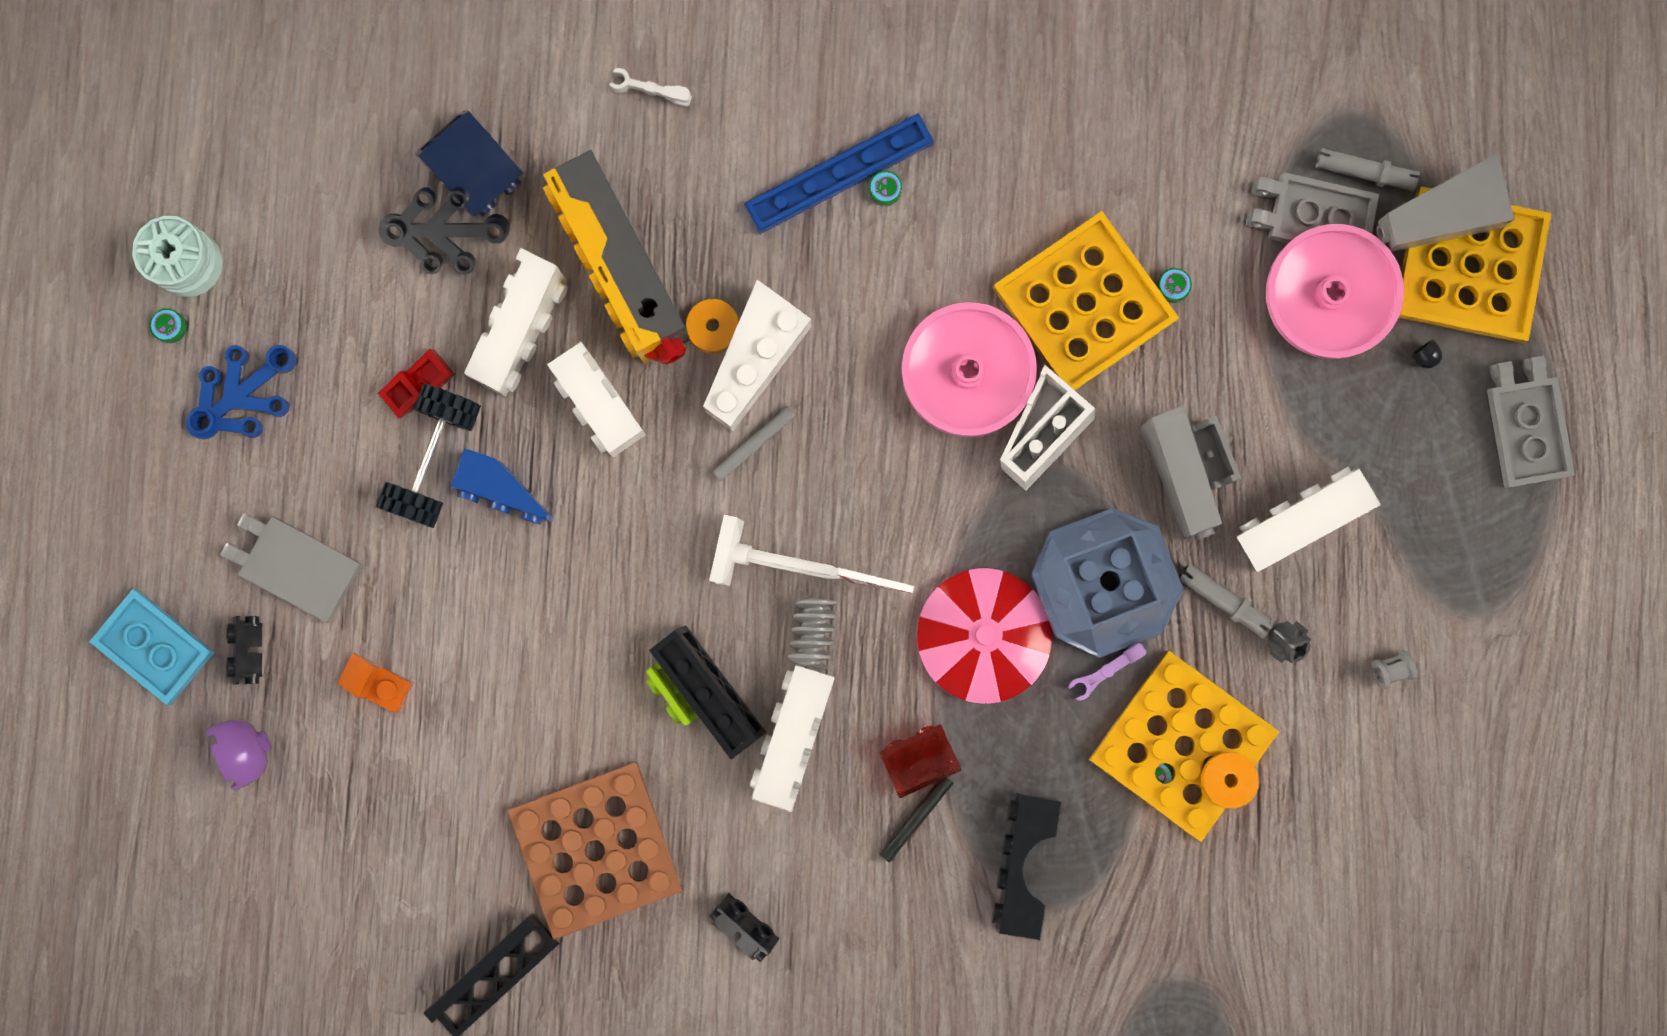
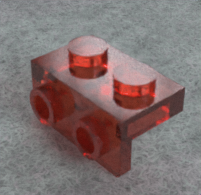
(919, 760)

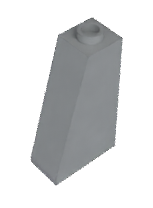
(1456, 208)
(1182, 472)

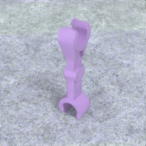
(1090, 681)

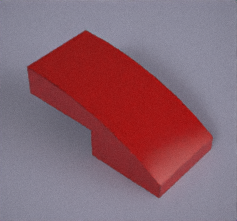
(405, 387)

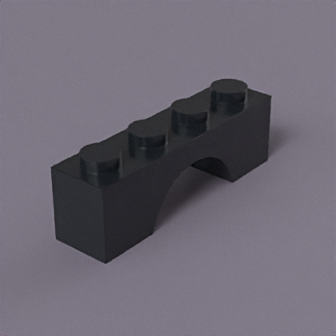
(1033, 822)

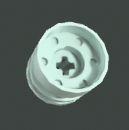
(191, 267)

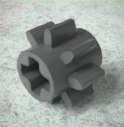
(1289, 642)

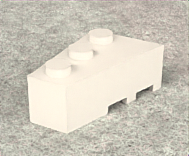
(595, 400)
(1046, 428)

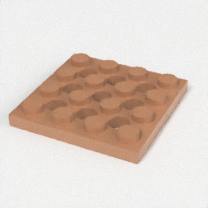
(552, 883)

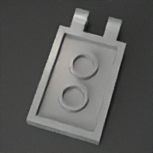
(1309, 203)
(1529, 425)
(294, 566)

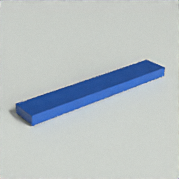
(839, 173)

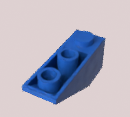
(490, 479)

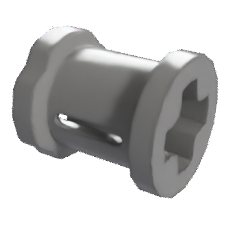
(1393, 669)

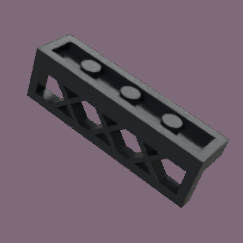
(707, 691)
(479, 971)

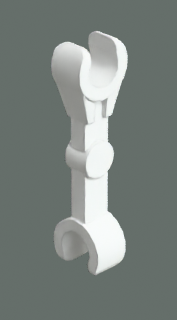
(675, 94)

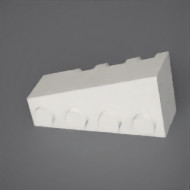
(517, 324)
(757, 351)
(1307, 519)
(792, 738)

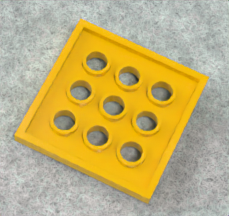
(1089, 280)
(1479, 318)
(1132, 728)

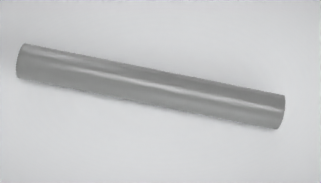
(753, 443)

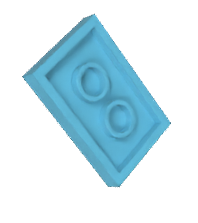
(152, 647)

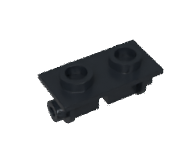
(242, 637)
(756, 937)

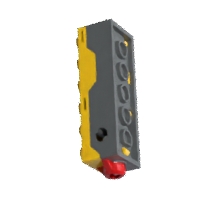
(617, 258)

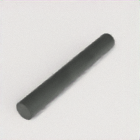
(915, 819)

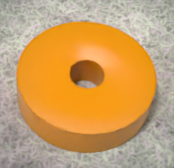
(701, 315)
(1245, 780)

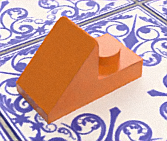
(374, 683)

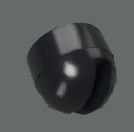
(1428, 355)

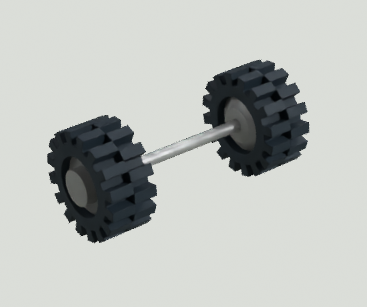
(446, 408)

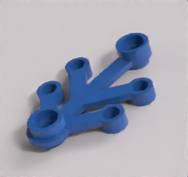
(236, 394)

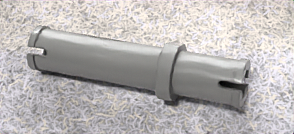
(1367, 169)
(1237, 608)

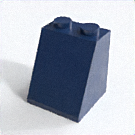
(470, 159)

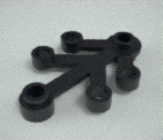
(438, 231)

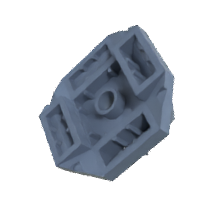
(1071, 590)

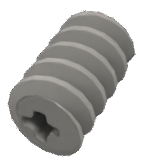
(812, 632)

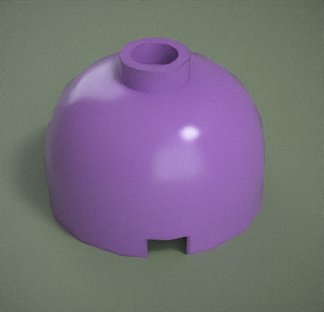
(239, 751)

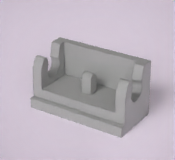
(1215, 453)

